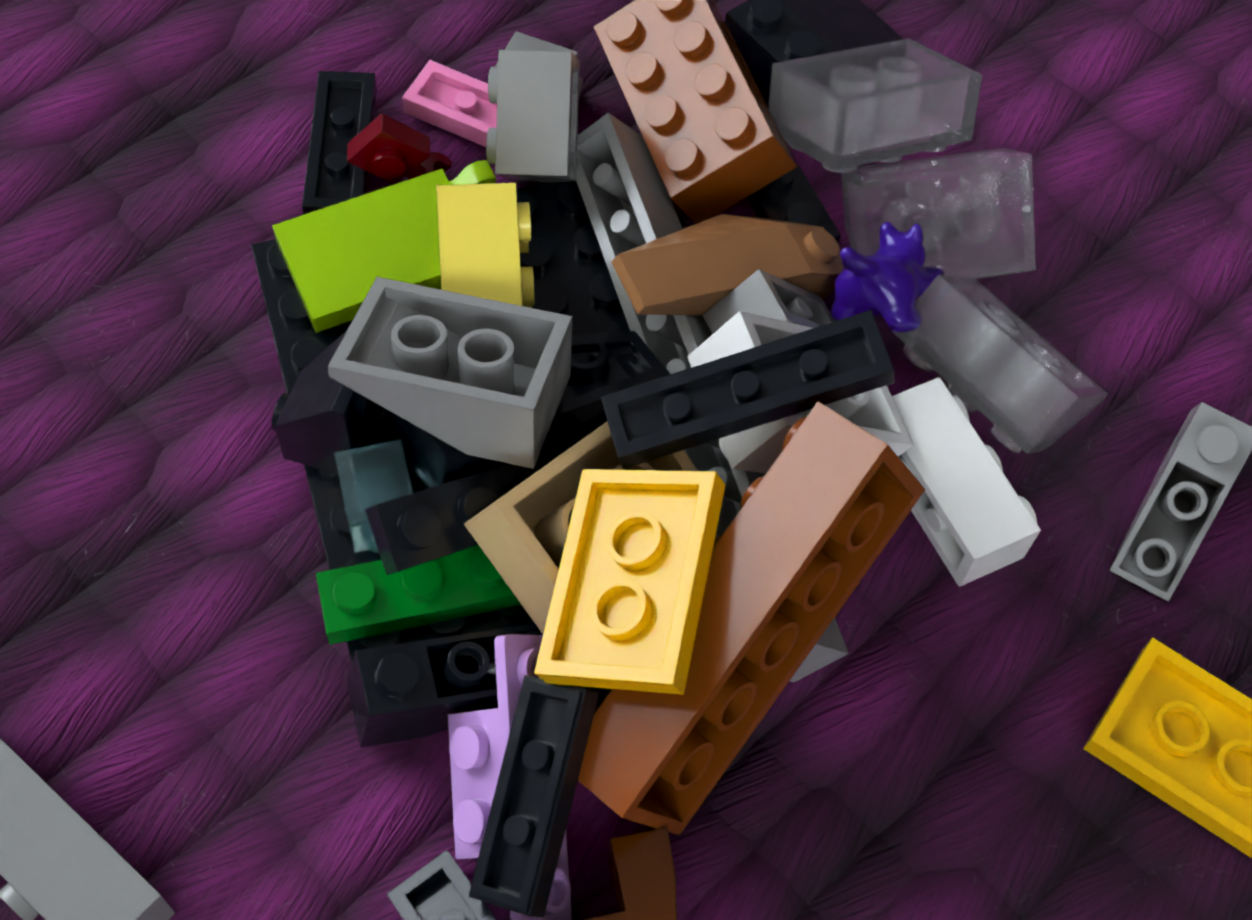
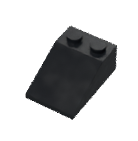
(800, 29)

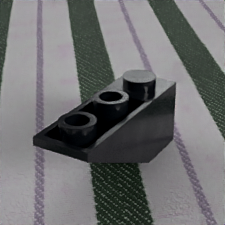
(414, 685)

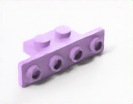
(476, 759)

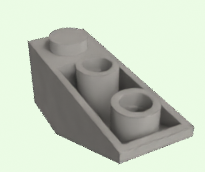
(1183, 500)

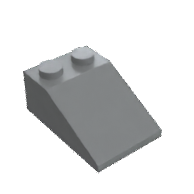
(459, 367)

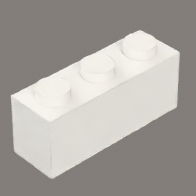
(967, 500)

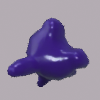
(885, 281)

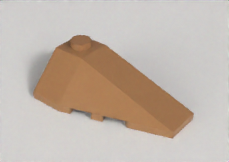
(710, 259)

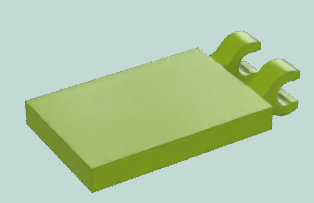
(378, 234)

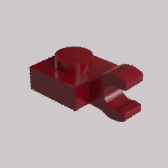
(394, 151)

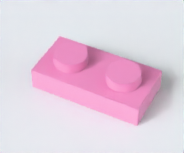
(451, 102)

